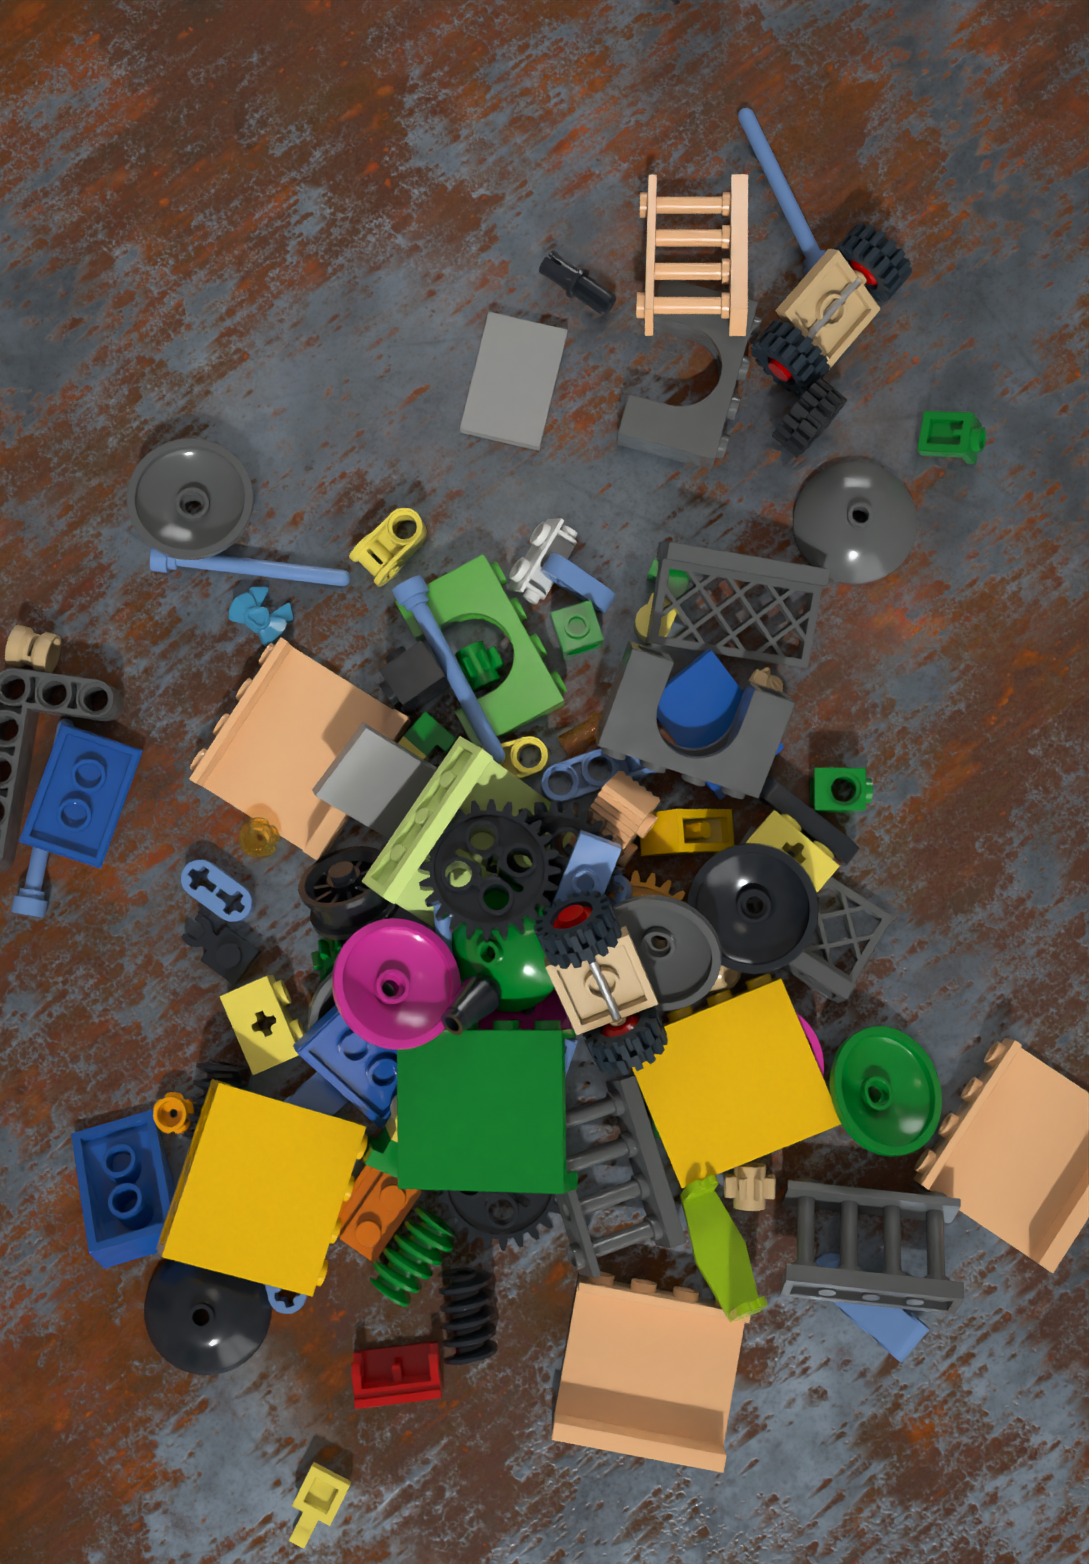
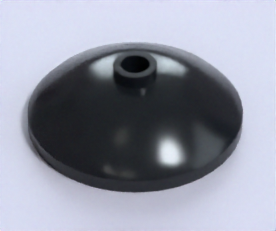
(761, 938)
(236, 1323)

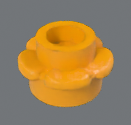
(162, 1111)

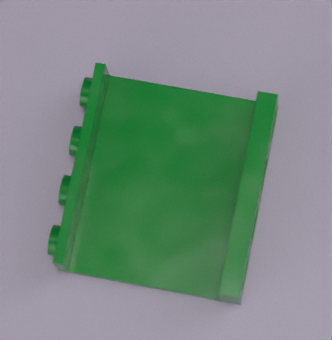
(485, 1110)

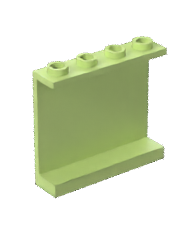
(462, 777)

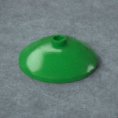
(517, 962)
(902, 1090)

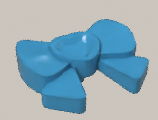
(248, 610)

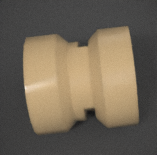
(32, 649)

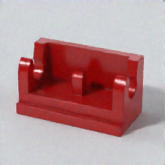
(397, 1374)

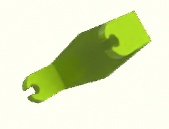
(720, 1250)

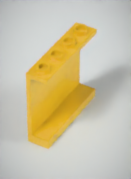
(735, 1082)
(262, 1189)

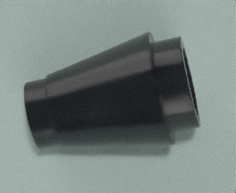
(473, 1001)

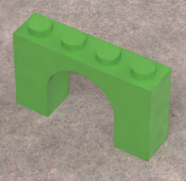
(477, 594)

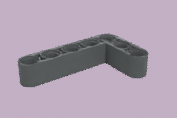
(19, 750)

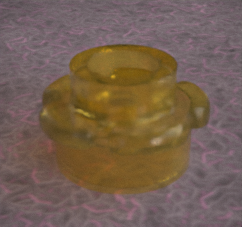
(249, 842)

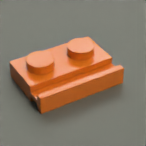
(374, 1211)

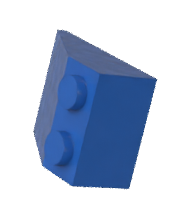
(123, 1187)

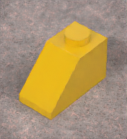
(689, 832)

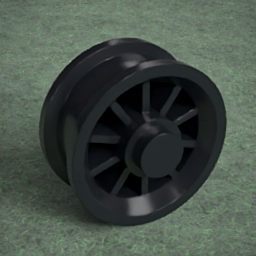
(339, 897)

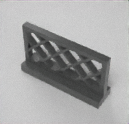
(742, 568)
(819, 972)

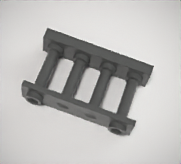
(647, 1182)
(848, 1281)

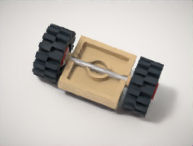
(830, 308)
(601, 982)

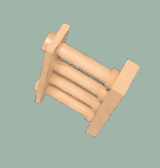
(732, 270)

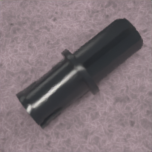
(577, 283)

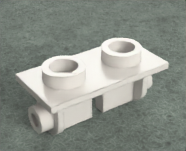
(526, 571)

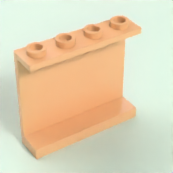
(284, 740)
(1017, 1154)
(648, 1372)

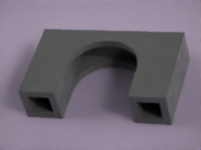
(692, 431)
(735, 761)

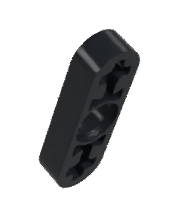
(812, 824)

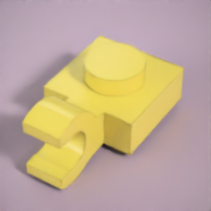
(318, 1500)

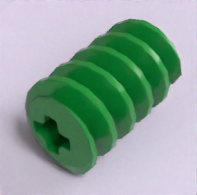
(413, 1257)

